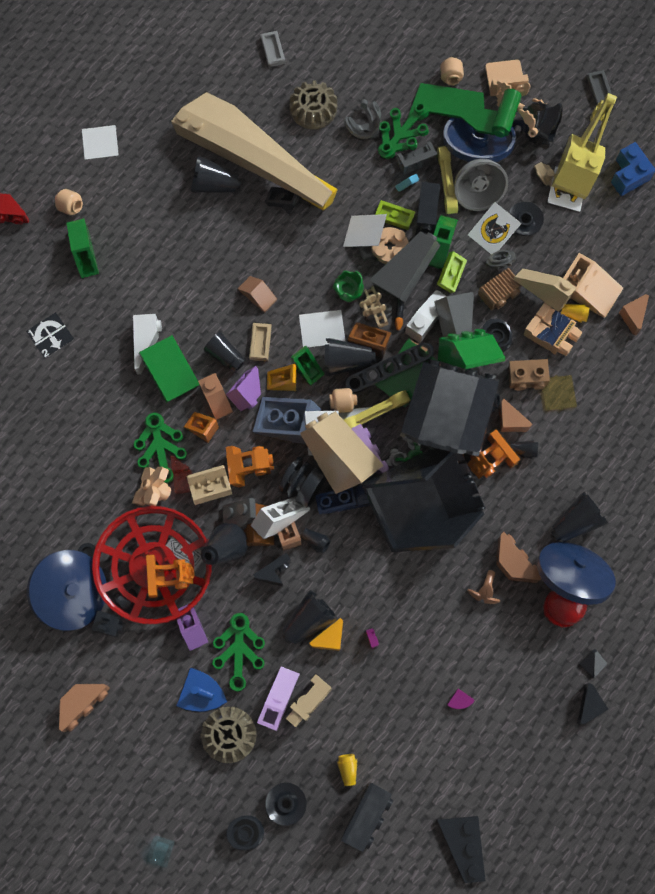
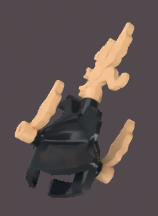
(537, 118)

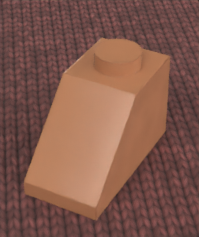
(215, 396)

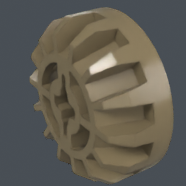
(313, 113)
(244, 745)

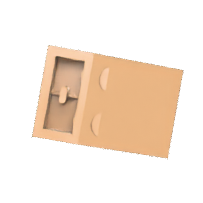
(593, 285)

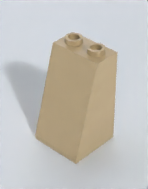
(339, 452)

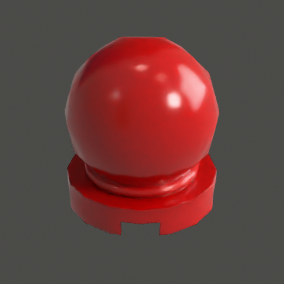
(563, 611)

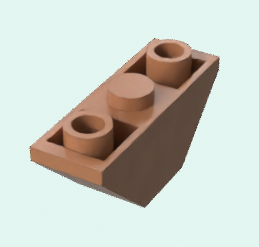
(514, 561)
(79, 703)

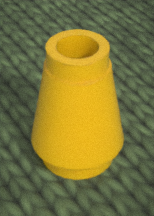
(576, 312)
(348, 768)

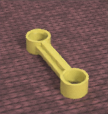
(450, 199)
(392, 403)

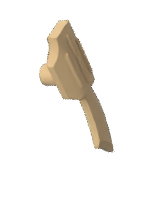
(545, 173)

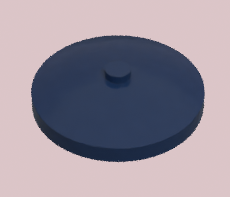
(470, 145)
(576, 573)
(64, 590)

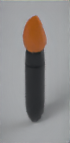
(399, 314)

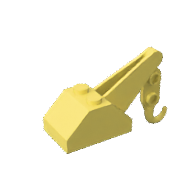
(583, 158)

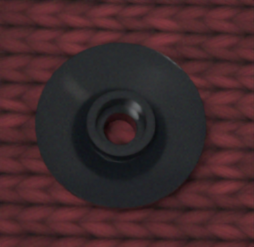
(529, 212)
(283, 815)

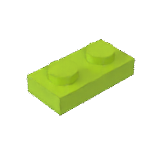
(396, 215)
(452, 272)

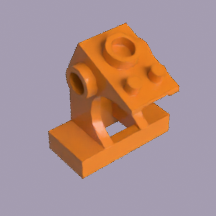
(499, 451)
(261, 464)
(156, 576)

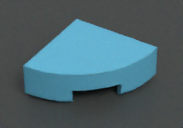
(407, 182)

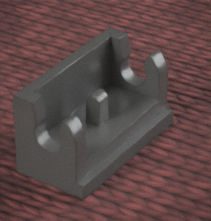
(417, 159)

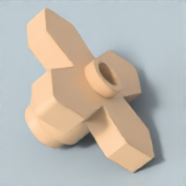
(152, 487)

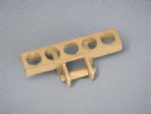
(374, 310)

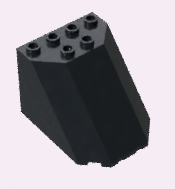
(450, 408)

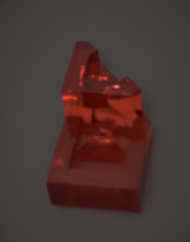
(180, 476)

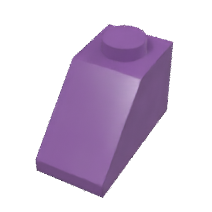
(246, 390)
(192, 629)

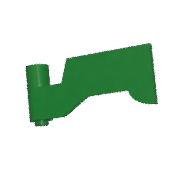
(470, 107)

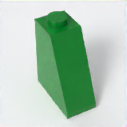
(82, 248)

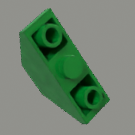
(444, 232)

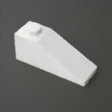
(424, 318)
(145, 335)
(277, 517)

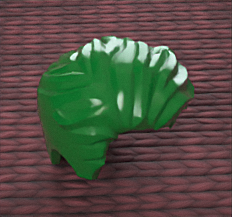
(349, 286)

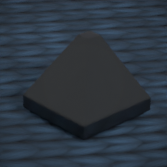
(125, 603)
(593, 663)

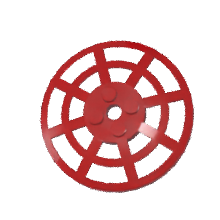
(138, 563)

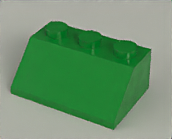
(470, 349)

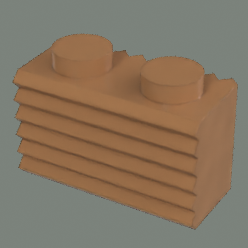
(499, 290)

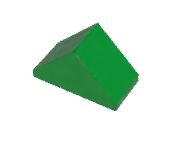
(307, 365)

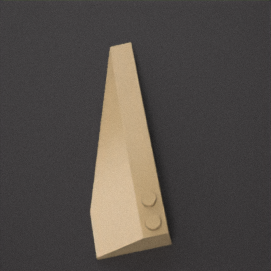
(238, 139)

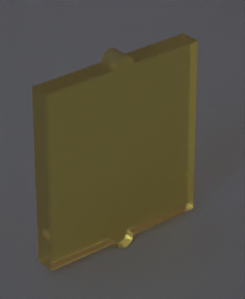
(559, 393)

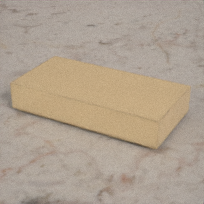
(260, 342)

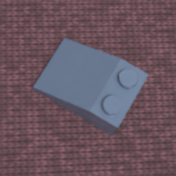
(283, 418)

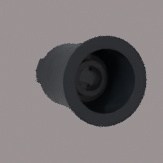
(224, 352)

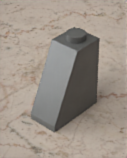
(455, 313)

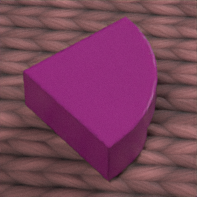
(373, 641)
(460, 700)

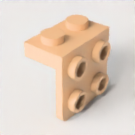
(507, 72)

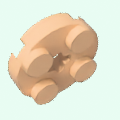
(391, 235)

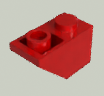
(11, 211)

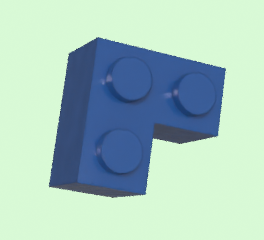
(635, 169)

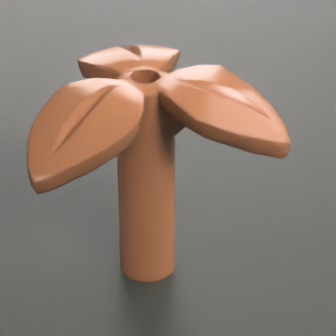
(486, 591)

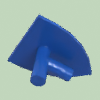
(200, 693)

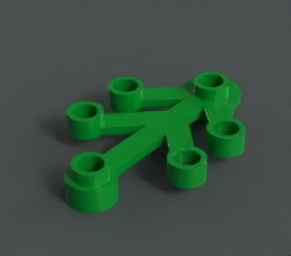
(402, 132)
(159, 443)
(238, 648)

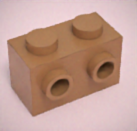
(528, 374)

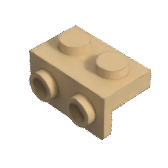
(209, 485)

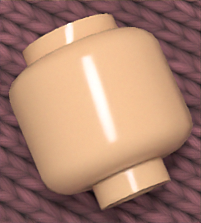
(451, 71)
(68, 202)
(342, 400)

